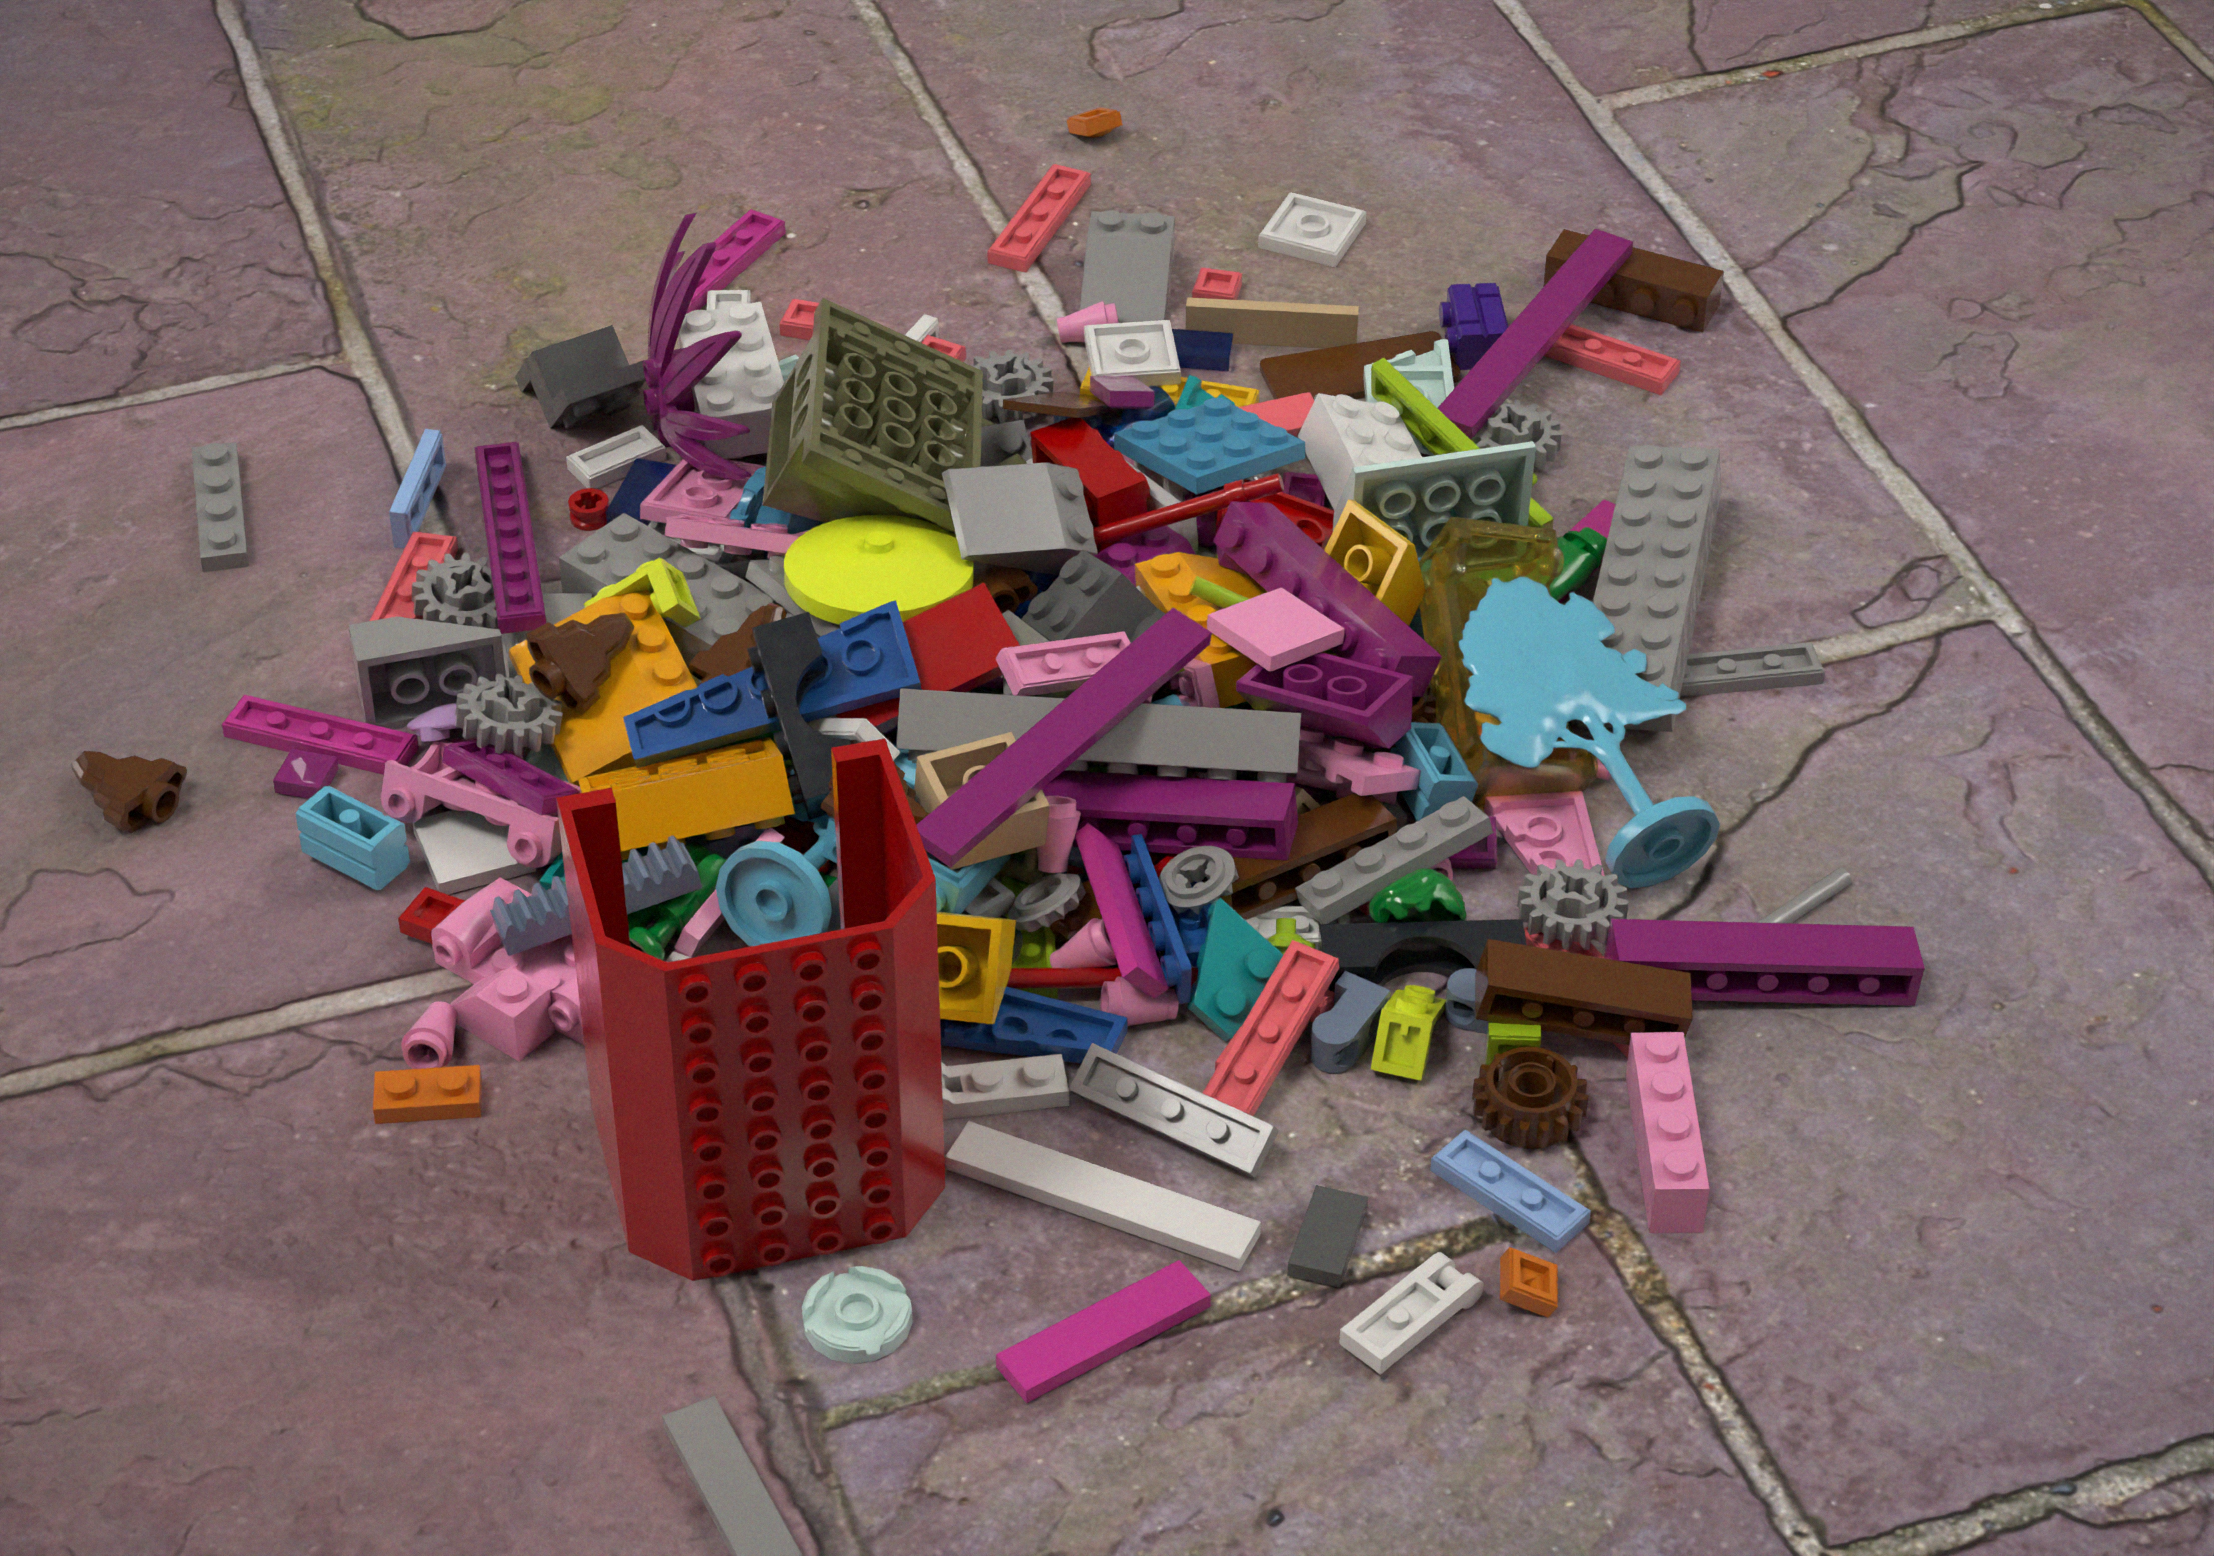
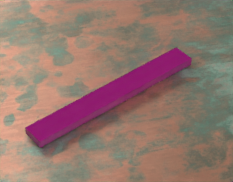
(1535, 331)
(509, 538)
(1061, 737)

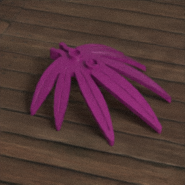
(675, 372)

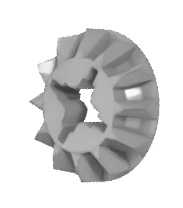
(1195, 866)
(1046, 901)

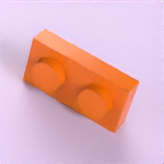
(427, 1094)

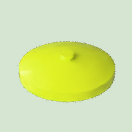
(873, 561)

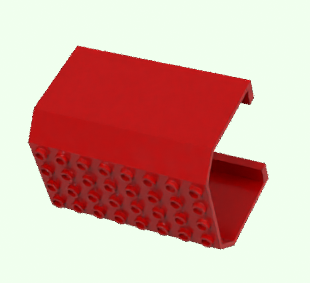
(777, 1086)

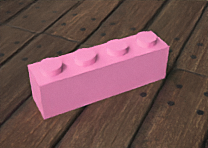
(1667, 1133)

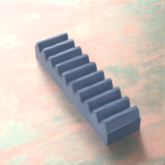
(546, 914)

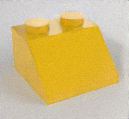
(1378, 559)
(973, 965)

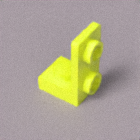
(666, 589)
(1406, 1032)

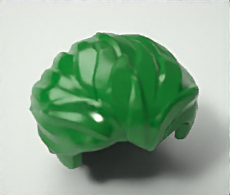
(1418, 898)

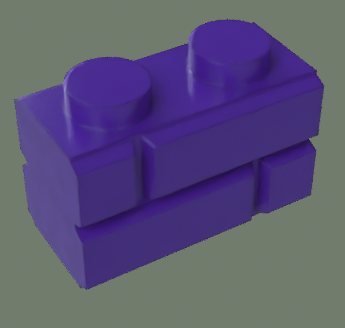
(1472, 321)

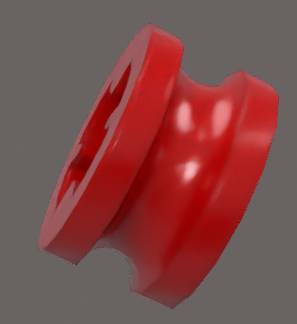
(588, 509)

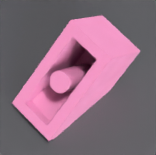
(507, 1012)

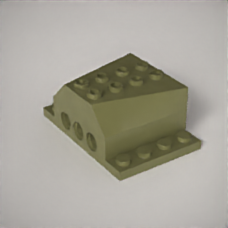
(870, 424)

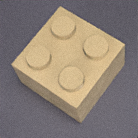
(947, 770)

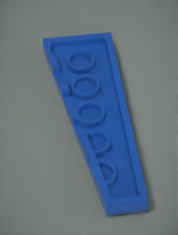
(862, 663)
(1038, 1027)

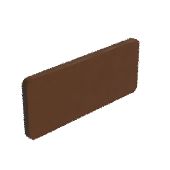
(1341, 367)
(1060, 404)

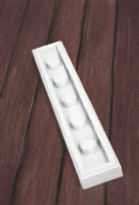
(1103, 1195)

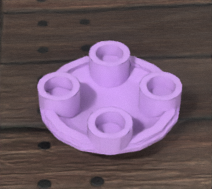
(435, 723)

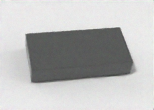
(1327, 1236)

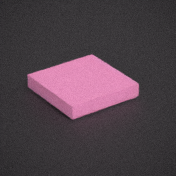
(1275, 629)

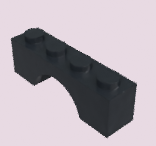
(791, 665)
(1399, 948)

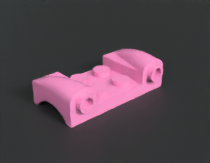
(429, 783)
(473, 950)

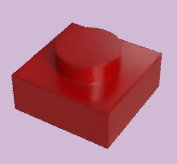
(426, 913)

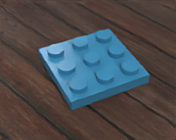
(1209, 445)

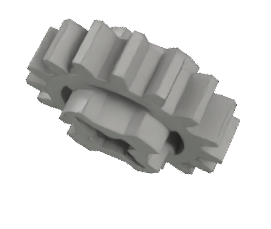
(1011, 378)
(1519, 425)
(456, 592)
(507, 714)
(1571, 903)

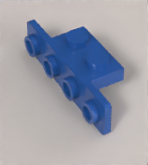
(1172, 933)

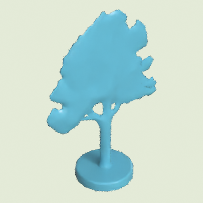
(1547, 666)
(776, 891)

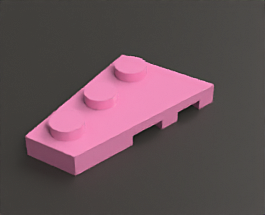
(699, 530)
(1348, 763)
(1546, 828)

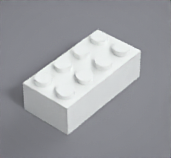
(742, 382)
(1352, 434)

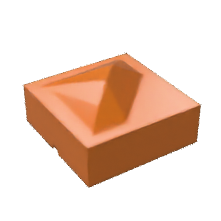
(1094, 122)
(1528, 1282)

